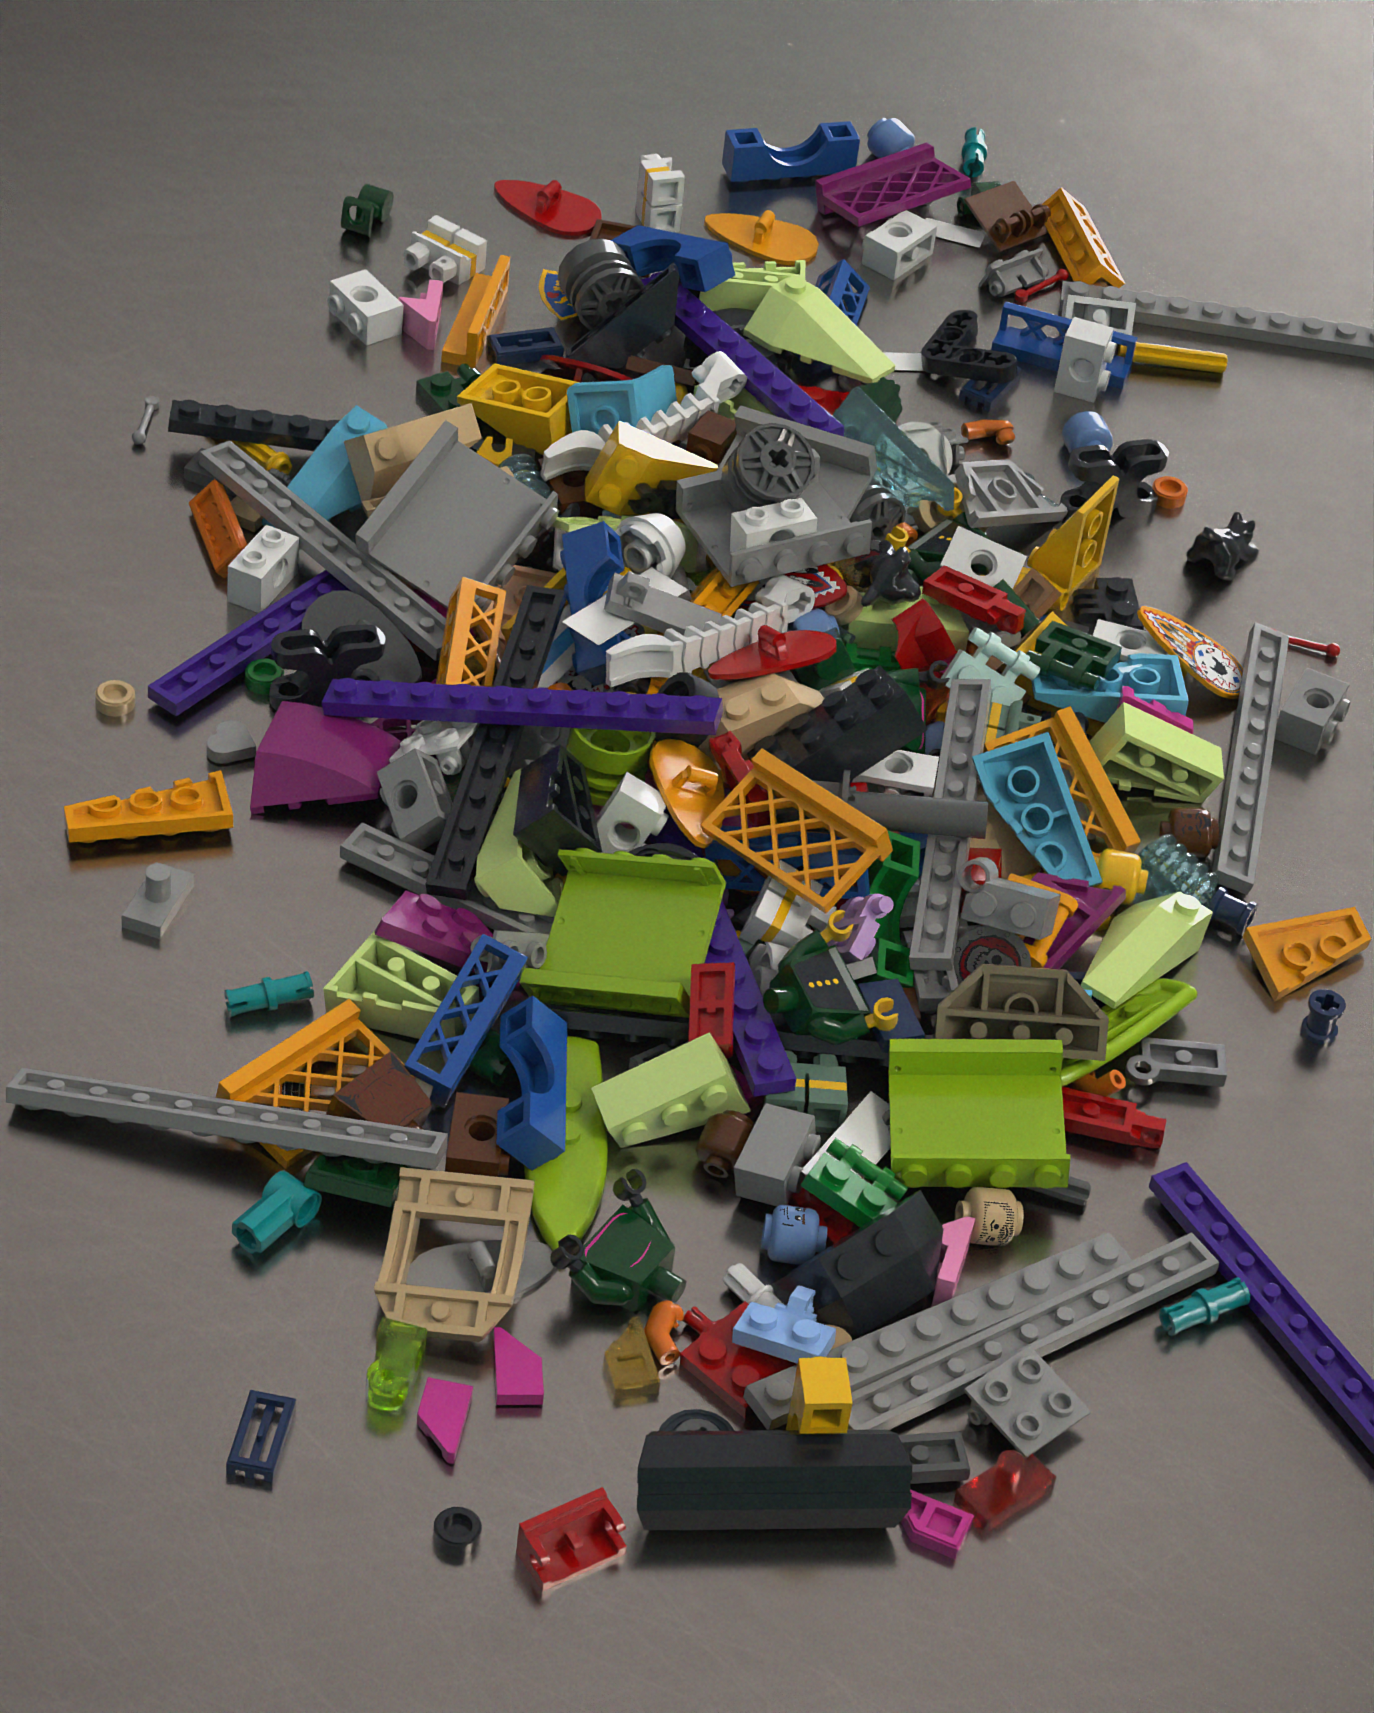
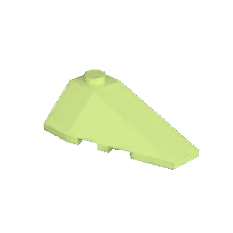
(808, 323)
(1145, 945)

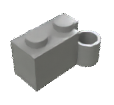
(1007, 903)
(776, 1155)

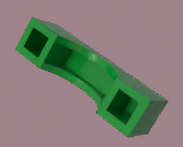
(893, 879)

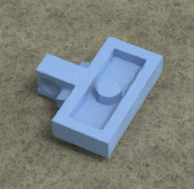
(785, 1330)

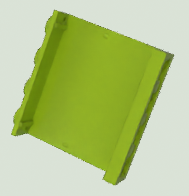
(628, 932)
(977, 1113)

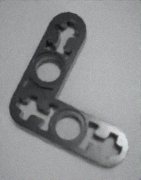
(949, 352)

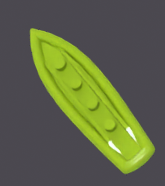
(1133, 1022)
(573, 1183)

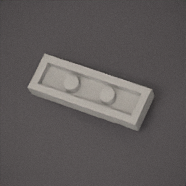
(637, 601)

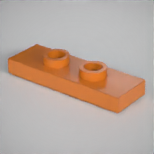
(218, 526)

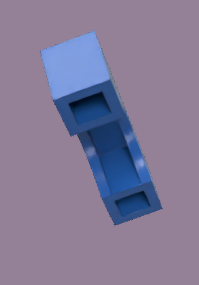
(825, 152)
(699, 260)
(590, 561)
(537, 1047)

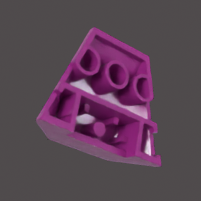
(318, 759)

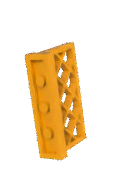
(1087, 775)
(823, 810)
(298, 1053)

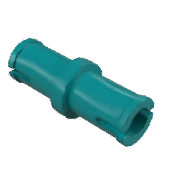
(974, 152)
(269, 994)
(1204, 1306)

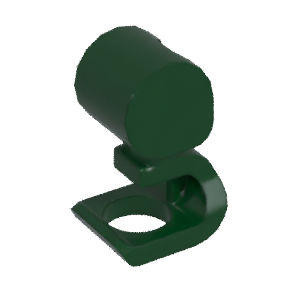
(371, 204)

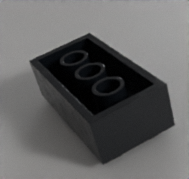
(848, 729)

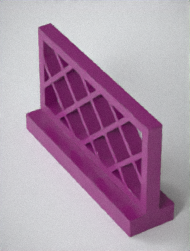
(889, 185)

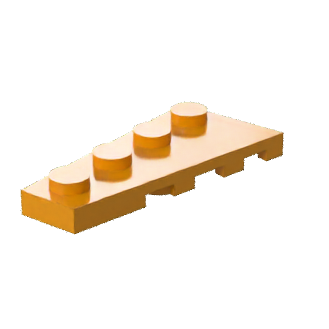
(147, 812)

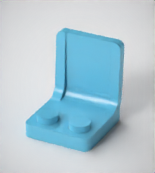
(625, 401)

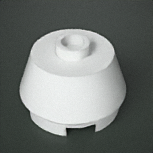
(651, 542)

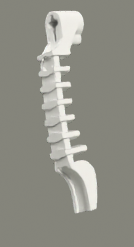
(718, 383)
(665, 656)

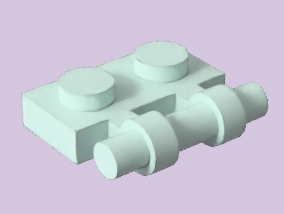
(973, 667)

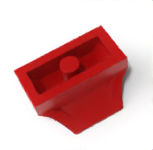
(921, 638)

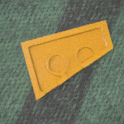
(1304, 947)

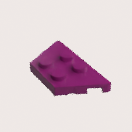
(1093, 909)
(433, 928)

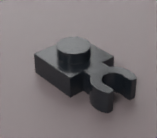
(656, 500)

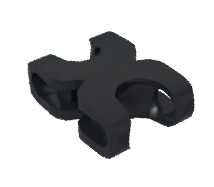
(1130, 463)
(322, 661)

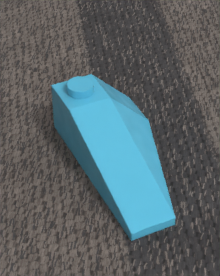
(327, 476)
(1148, 674)
(1036, 803)

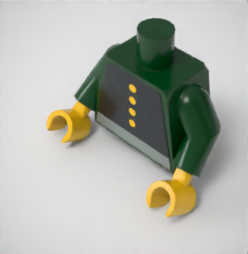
(931, 548)
(819, 992)

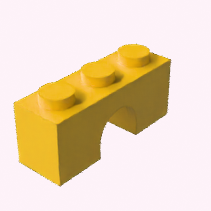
(820, 1396)

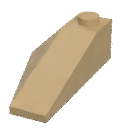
(385, 455)

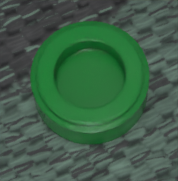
(260, 675)

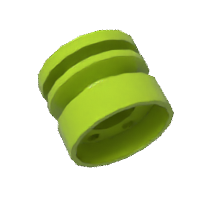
(609, 756)

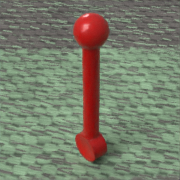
(1022, 295)
(1331, 650)

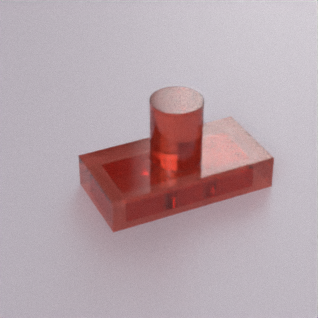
(1004, 1488)

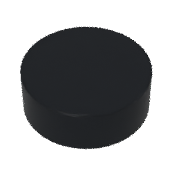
(457, 1531)

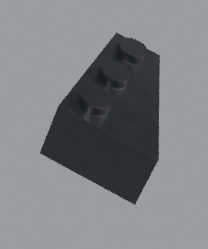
(555, 808)

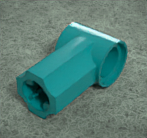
(281, 1205)

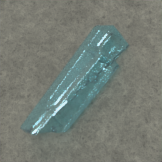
(900, 462)

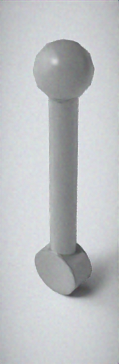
(151, 404)

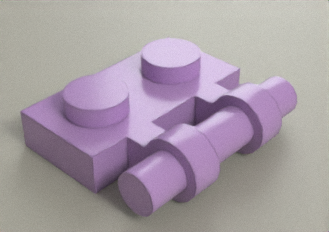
(861, 913)

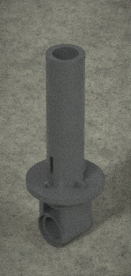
(906, 812)

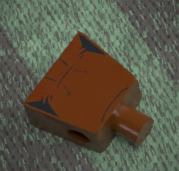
(383, 1095)

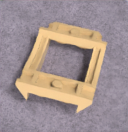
(457, 1199)

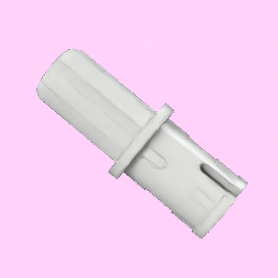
(749, 1287)

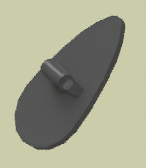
(348, 608)

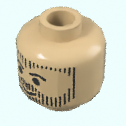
(995, 1214)

